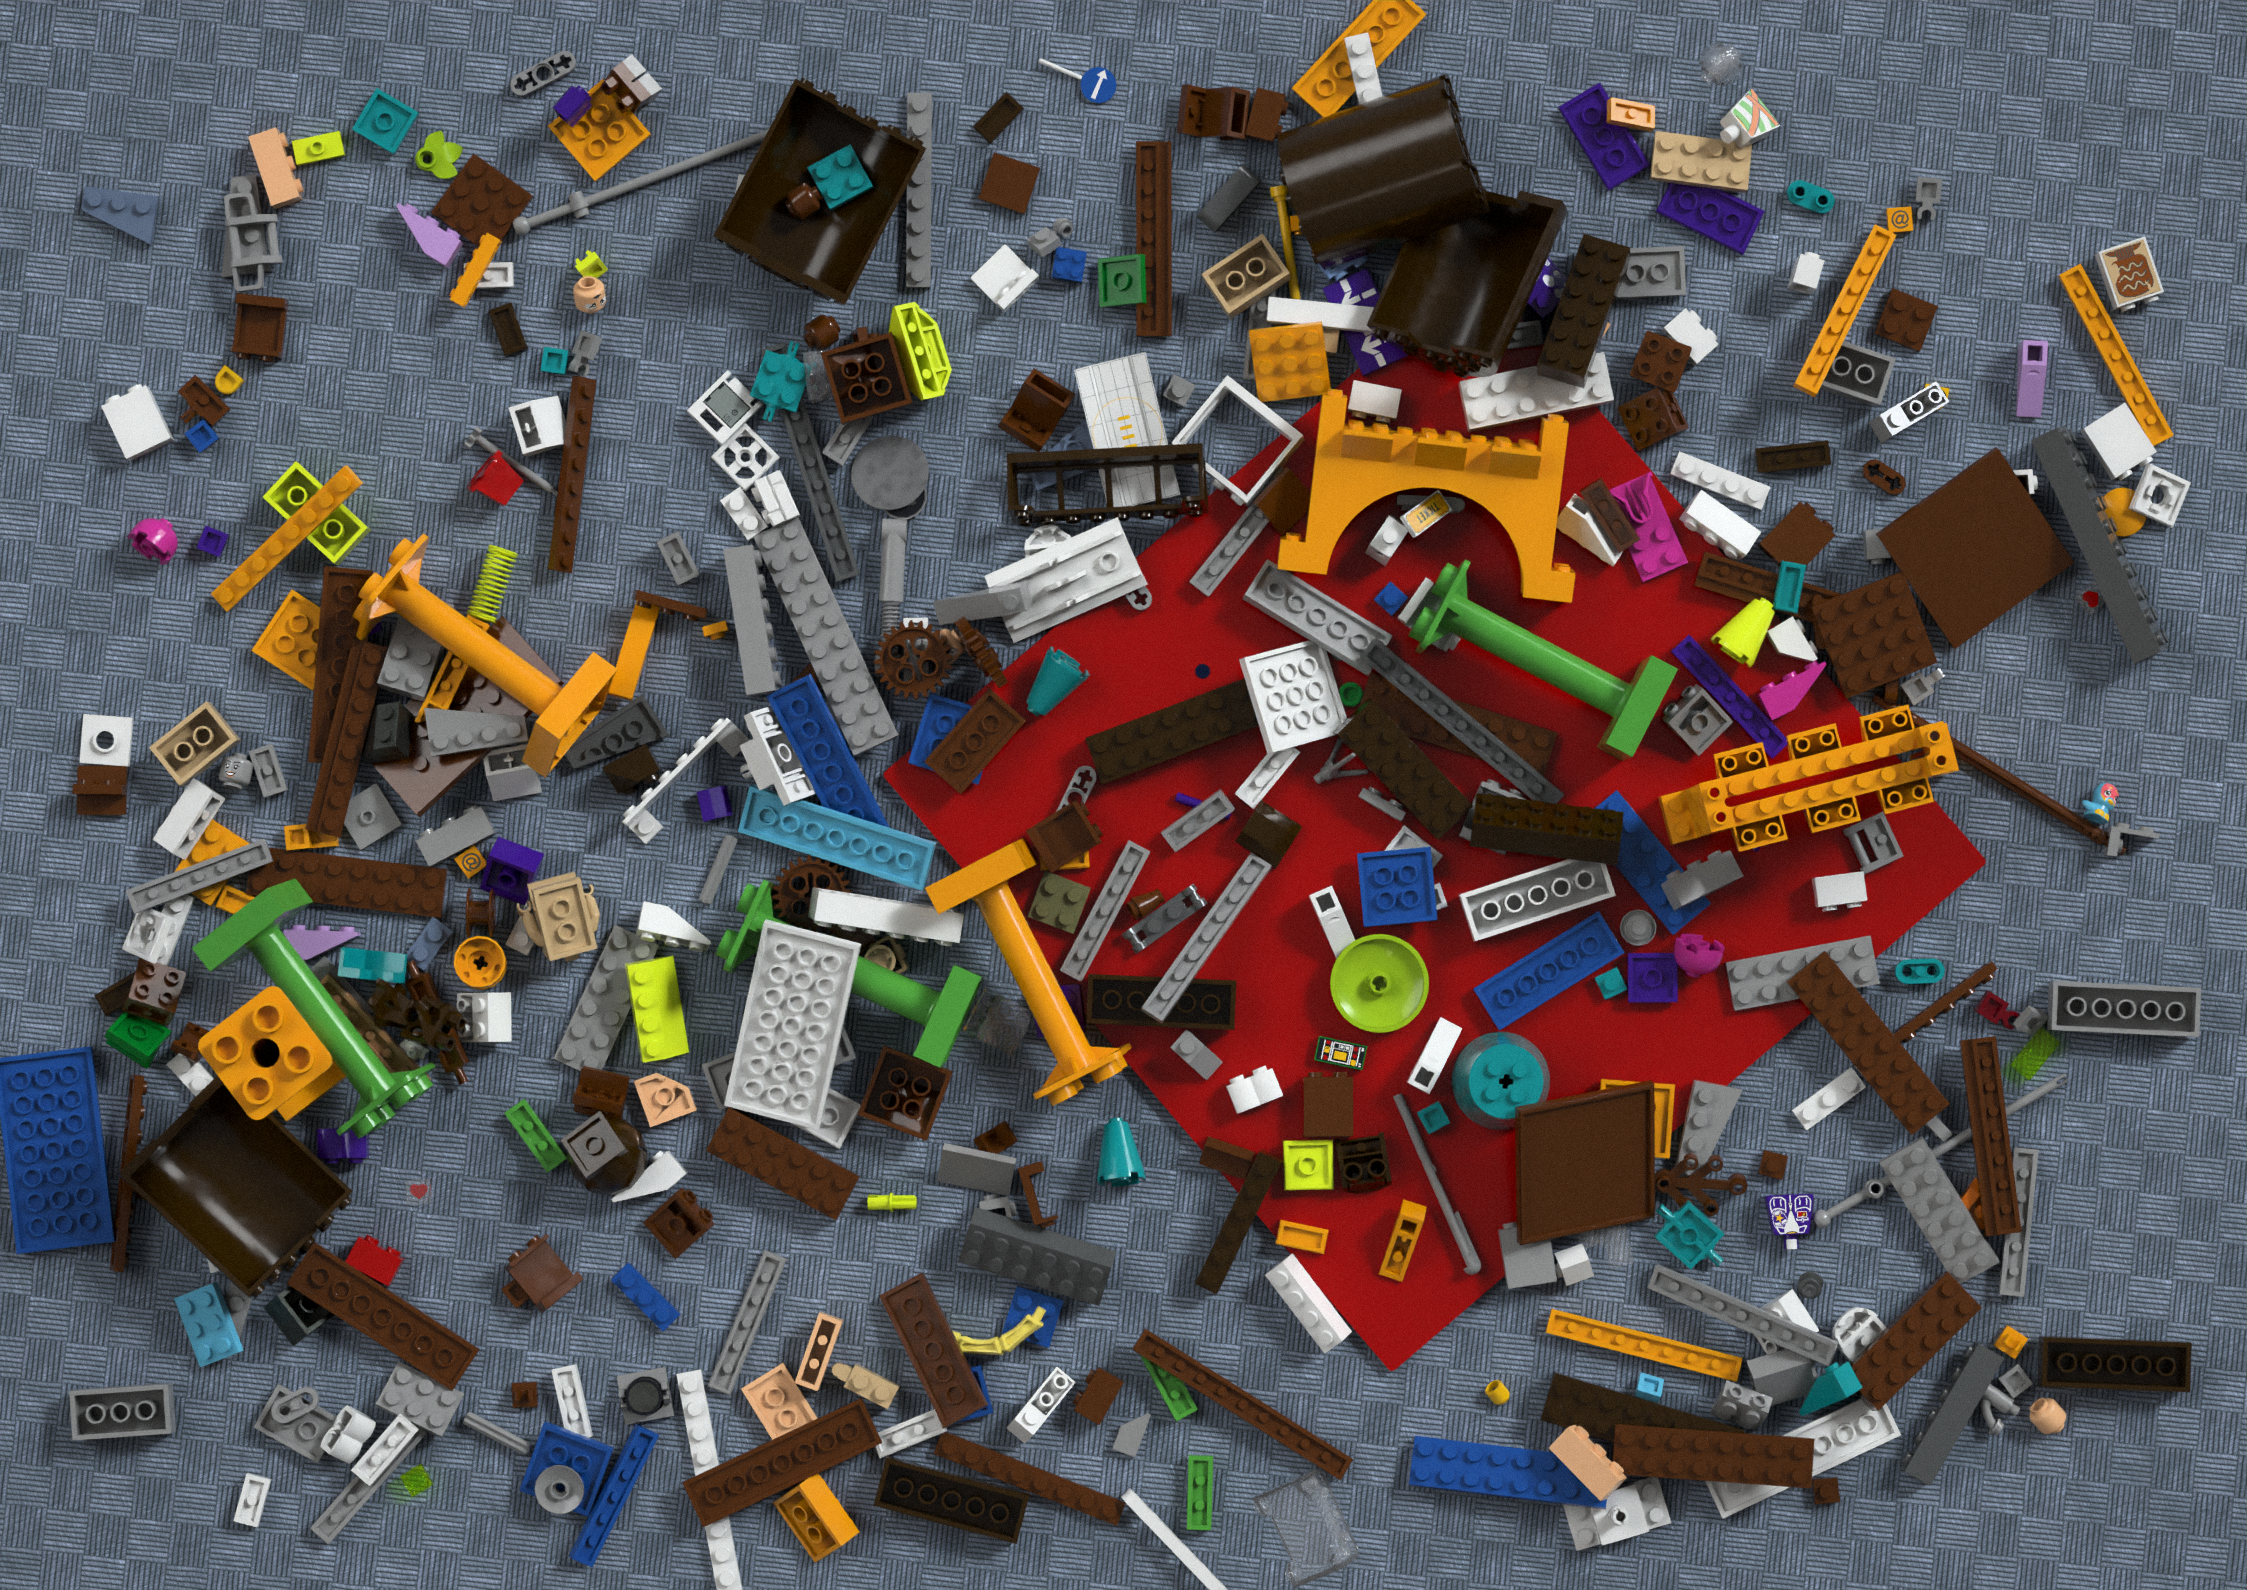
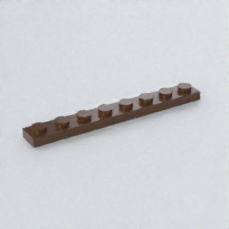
(572, 474)
(124, 1207)
(1029, 1478)

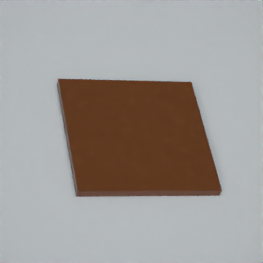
(1975, 548)
(1585, 1162)

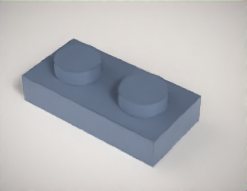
(429, 943)

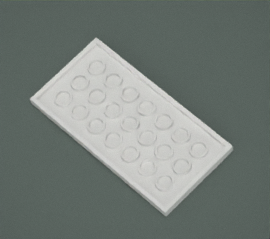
(792, 1024)

